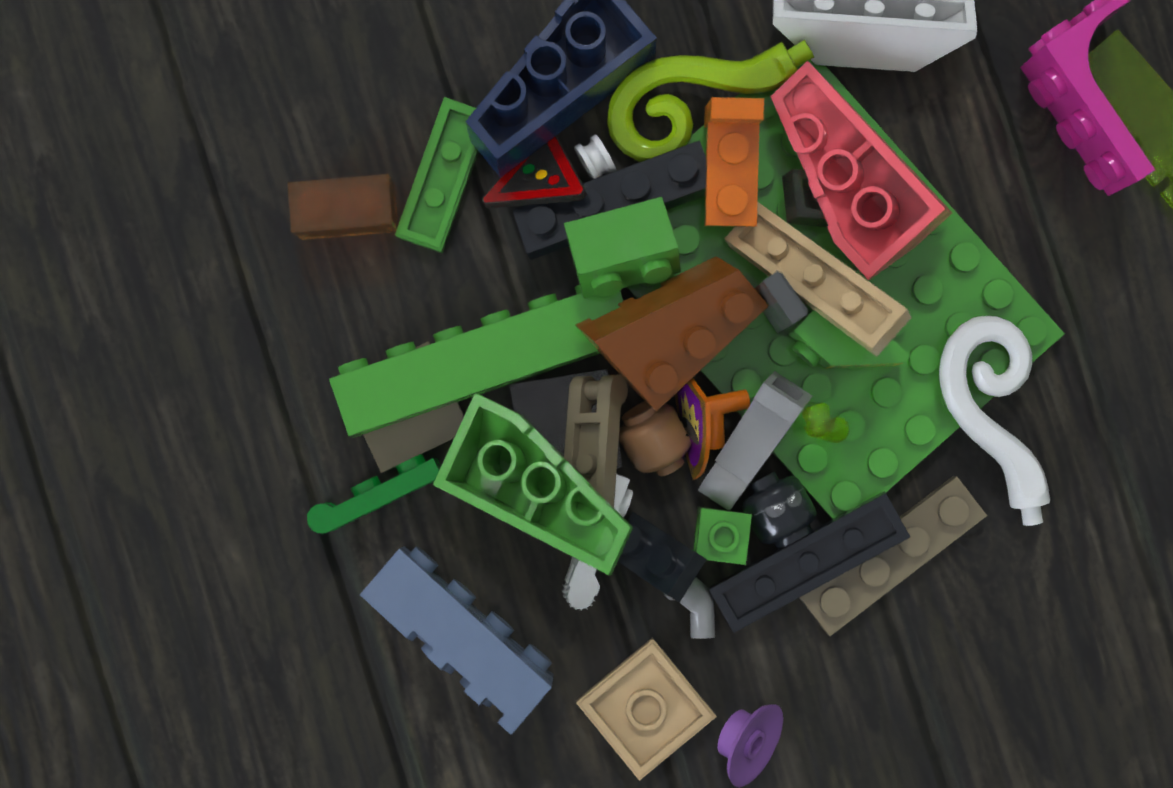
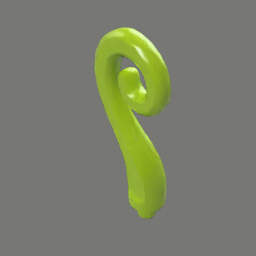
(752, 76)

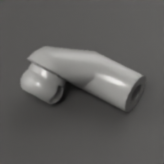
(701, 607)

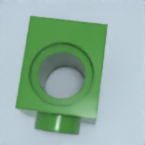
(722, 535)

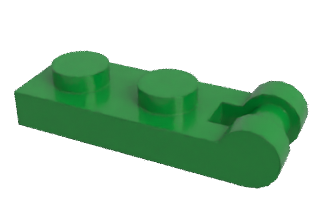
(373, 495)

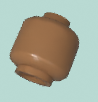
(654, 438)

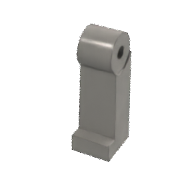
(754, 439)

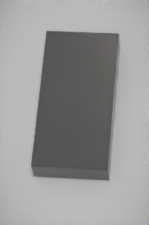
(783, 302)

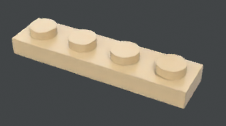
(821, 280)

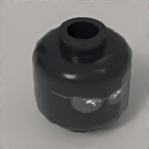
(779, 510)

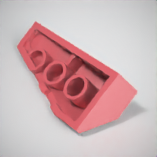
(864, 188)

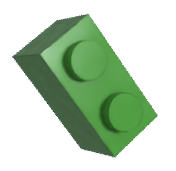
(623, 248)

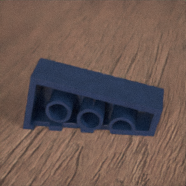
(559, 79)

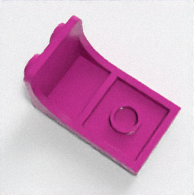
(1085, 118)

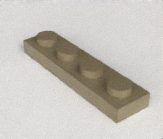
(931, 526)

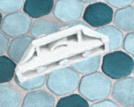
(877, 32)

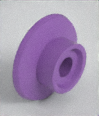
(750, 742)

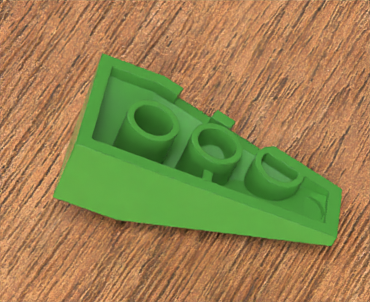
(524, 481)

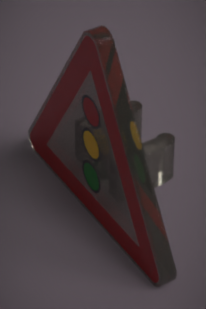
(539, 179)

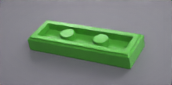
(440, 179)

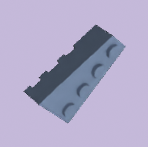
(460, 635)

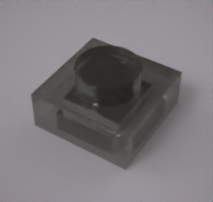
(799, 200)

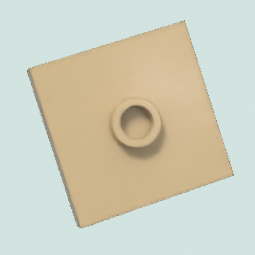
(646, 708)

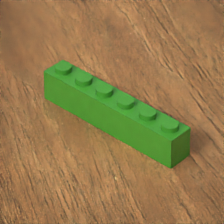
(467, 362)

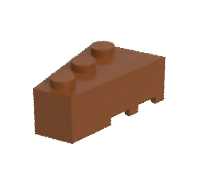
(676, 328)

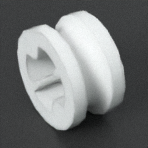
(595, 158)

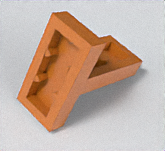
(732, 161)

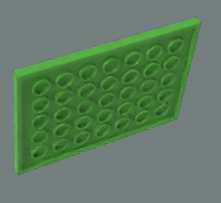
(891, 410)

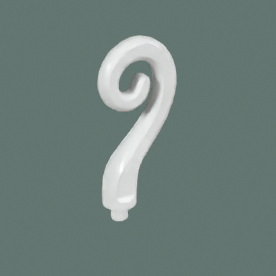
(1022, 470)

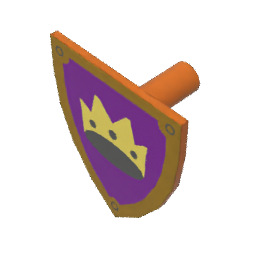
(705, 421)

